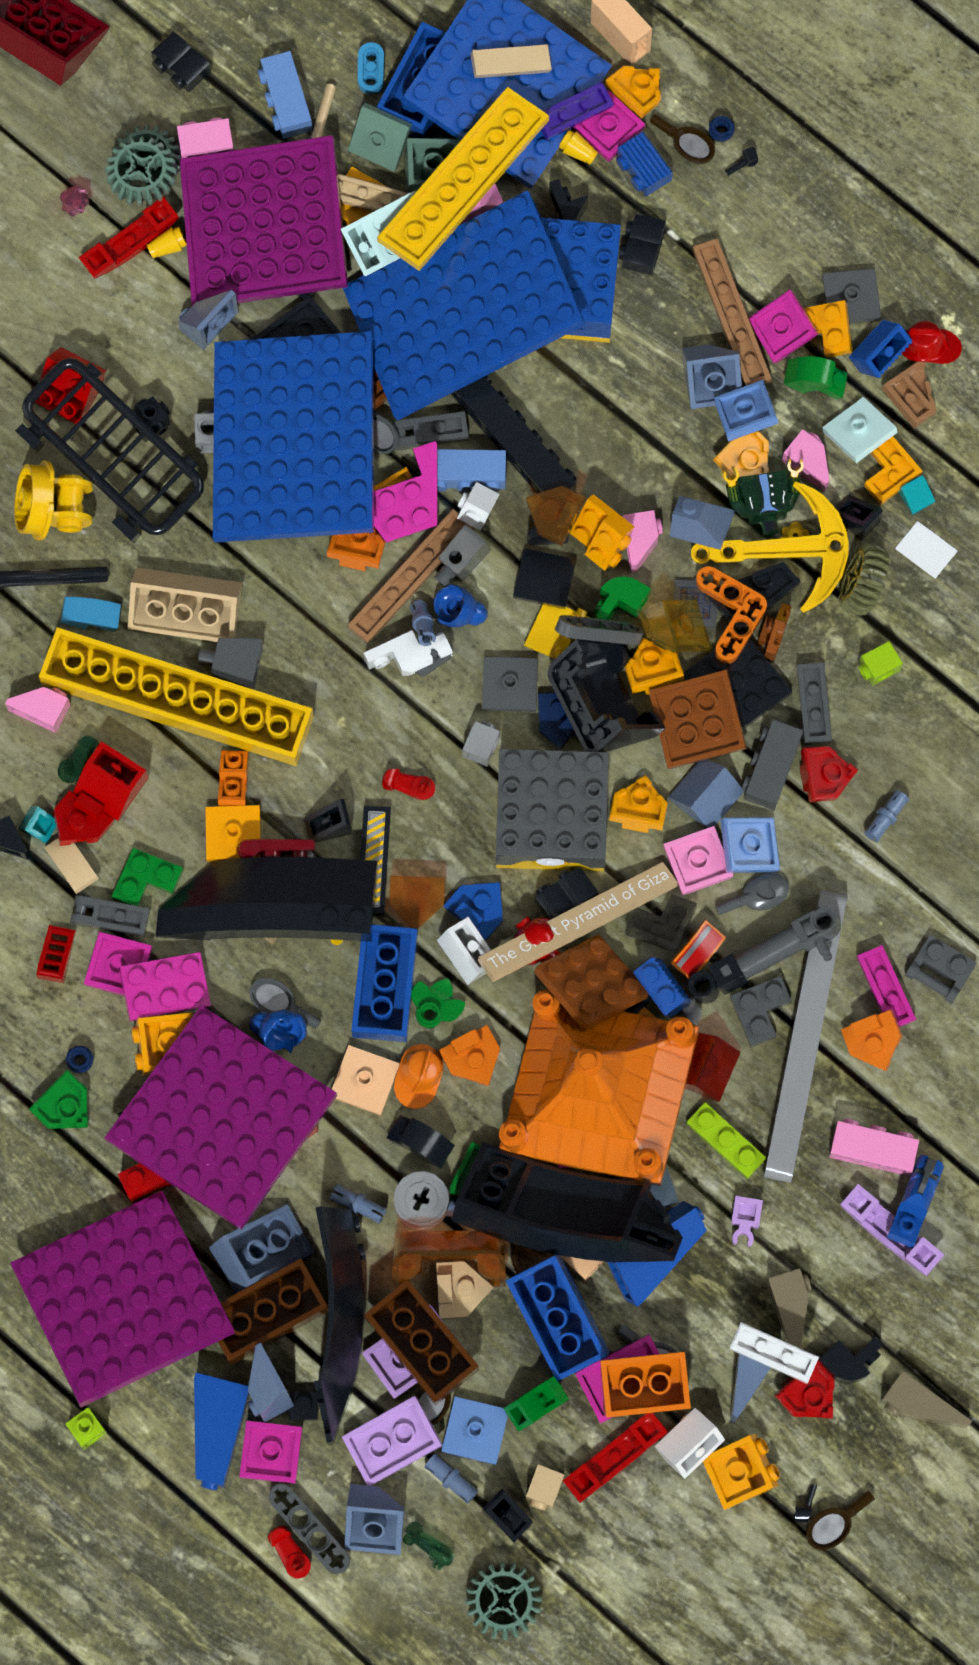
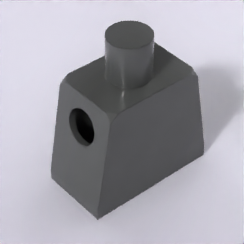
(465, 546)
(234, 660)

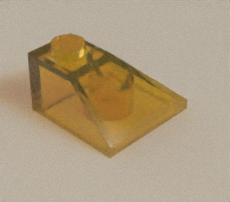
(676, 626)

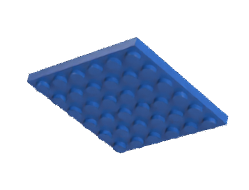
(457, 100)

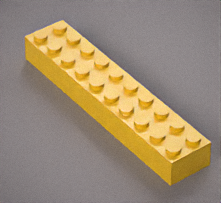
(176, 696)

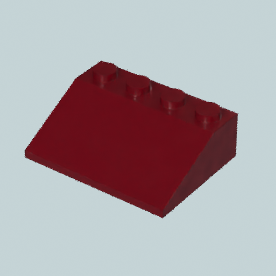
(49, 35)

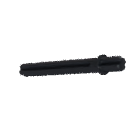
(53, 576)

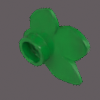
(438, 1000)

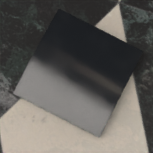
(544, 578)

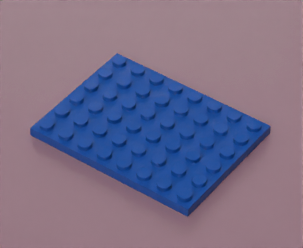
(469, 310)
(293, 437)

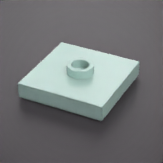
(859, 430)

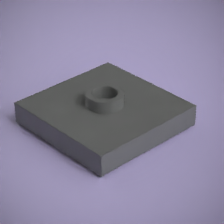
(858, 291)
(509, 684)

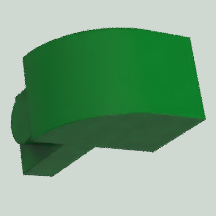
(813, 374)
(624, 594)
(536, 1403)

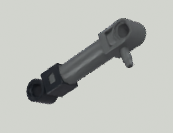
(734, 971)

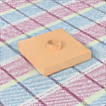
(365, 1080)

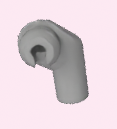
(692, 1011)

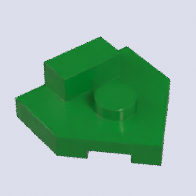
(62, 1104)

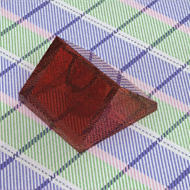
(711, 1066)

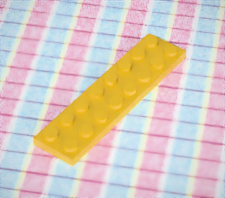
(463, 178)

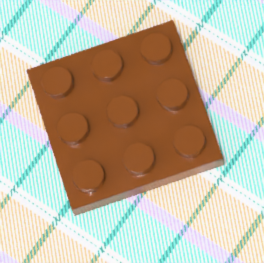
(698, 719)
(591, 982)

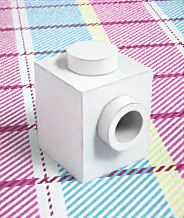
(477, 505)

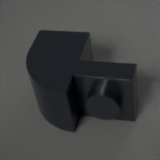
(421, 1141)
(846, 1366)

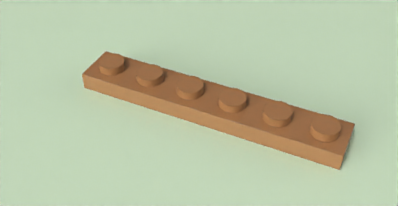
(731, 311)
(406, 580)

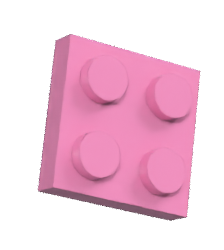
(697, 860)

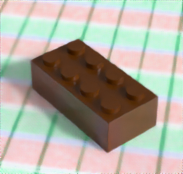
(271, 1310)
(421, 1342)

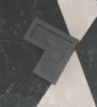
(752, 1009)

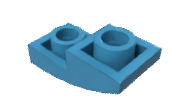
(90, 612)

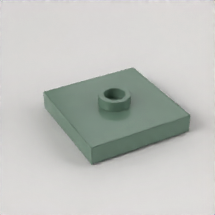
(379, 137)

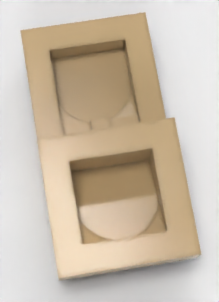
(72, 865)

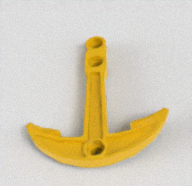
(797, 547)

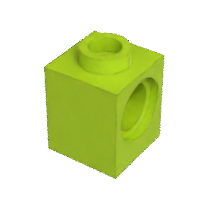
(880, 663)
(86, 1428)

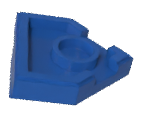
(480, 904)

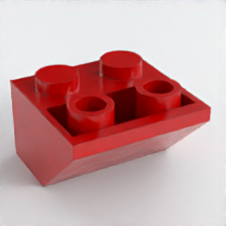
(58, 390)
(111, 780)

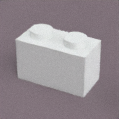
(463, 947)
(689, 1443)

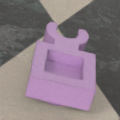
(746, 1215)

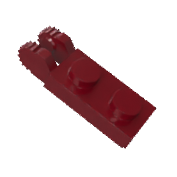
(275, 847)

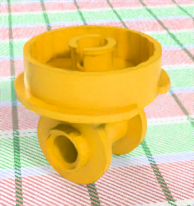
(35, 505)

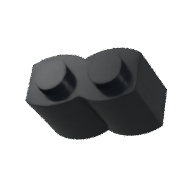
(180, 62)
(643, 244)
(566, 893)

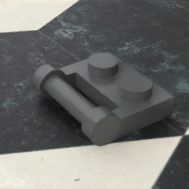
(944, 961)

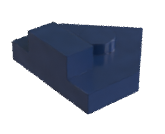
(553, 720)

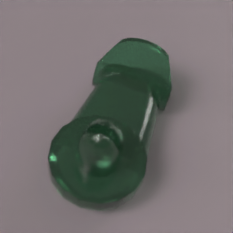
(73, 765)
(437, 1551)

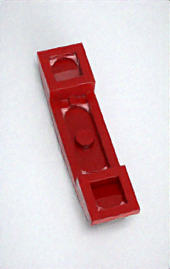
(131, 240)
(615, 1457)

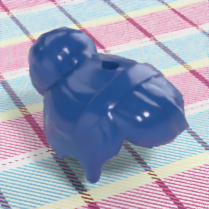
(454, 597)
(279, 1029)

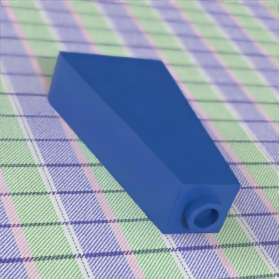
(639, 1279)
(218, 1422)

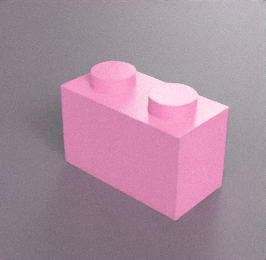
(205, 137)

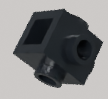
(154, 414)

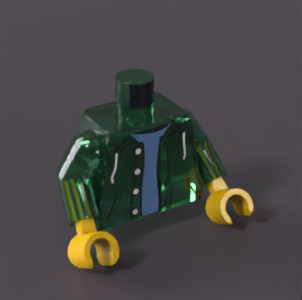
(764, 496)

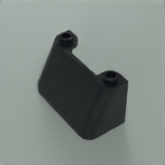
(596, 698)

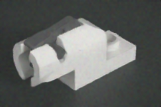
(410, 654)

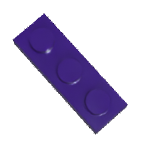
(576, 110)

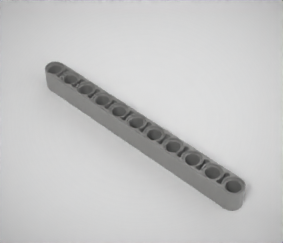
(803, 1050)

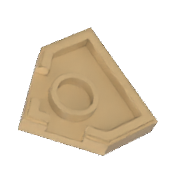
(459, 1289)

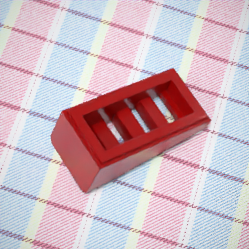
(52, 975)

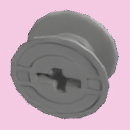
(414, 1186)

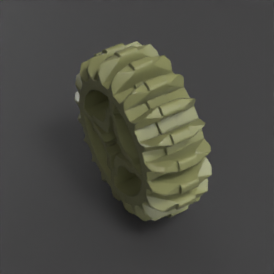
(864, 579)

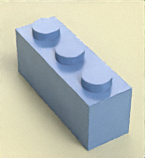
(285, 95)
(465, 467)

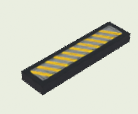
(375, 847)

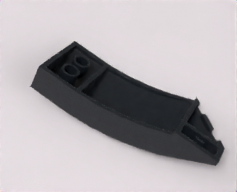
(274, 900)
(564, 1210)
(345, 1315)

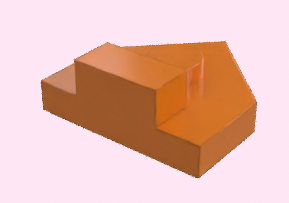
(357, 550)
(874, 1039)
(472, 1056)

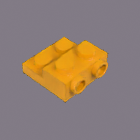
(602, 532)
(155, 1038)
(741, 1471)

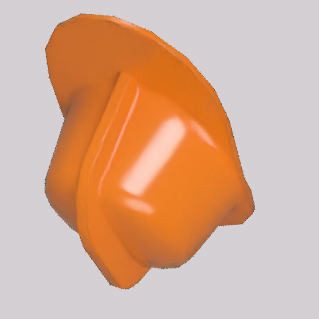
(418, 1076)

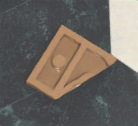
(912, 394)

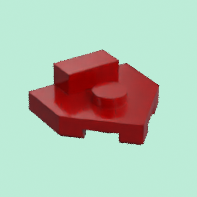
(824, 773)
(80, 819)
(809, 1399)

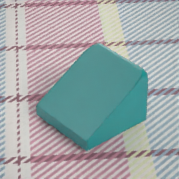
(917, 495)
(38, 824)

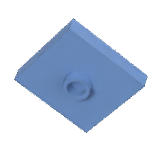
(745, 410)
(750, 845)
(475, 1431)

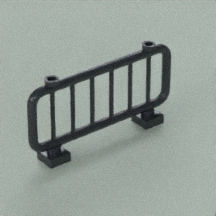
(40, 428)

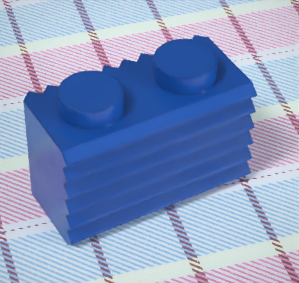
(643, 164)
(880, 349)
(662, 987)

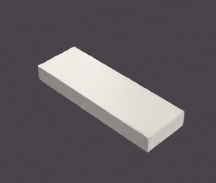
(774, 1353)

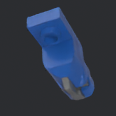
(916, 1201)

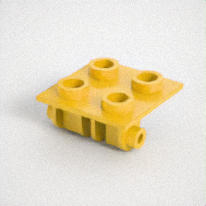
(543, 635)

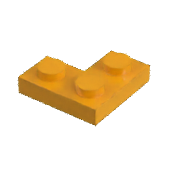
(833, 324)
(896, 471)

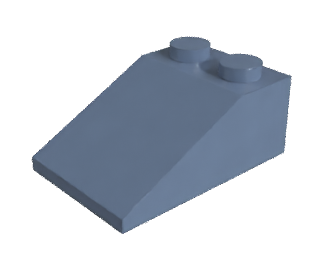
(261, 1248)
(746, 1381)

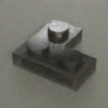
(663, 930)

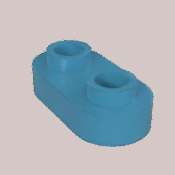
(370, 69)

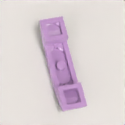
(878, 1221)

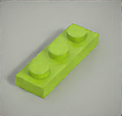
(726, 1140)

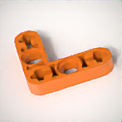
(739, 604)

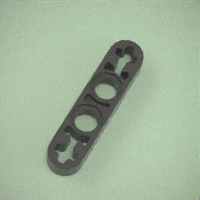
(599, 630)
(311, 1527)

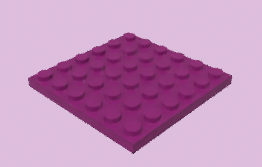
(264, 221)
(221, 1117)
(121, 1298)

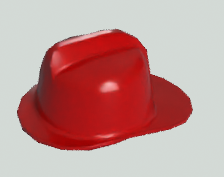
(932, 344)

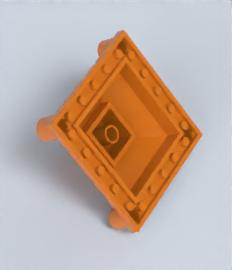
(600, 1094)

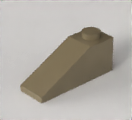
(790, 1301)
(917, 1402)

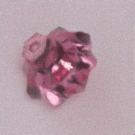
(74, 200)

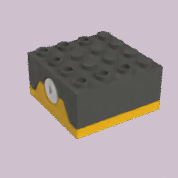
(552, 809)

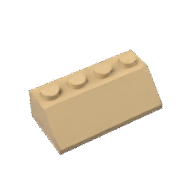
(183, 605)

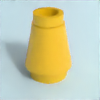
(577, 147)
(167, 243)

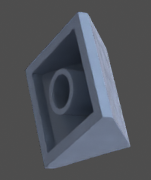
(707, 793)

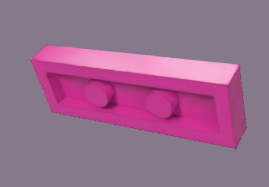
(885, 985)

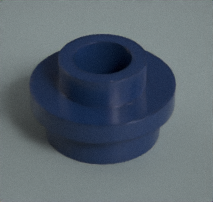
(724, 122)
(77, 1051)

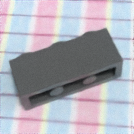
(772, 764)

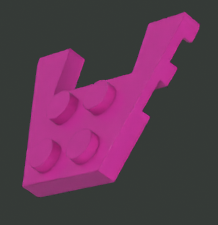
(411, 503)

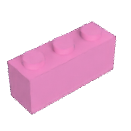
(874, 1147)

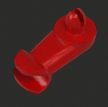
(415, 786)
(291, 1555)

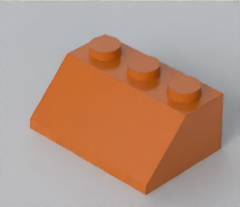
(644, 1384)

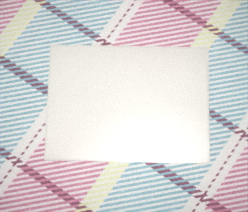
(926, 549)

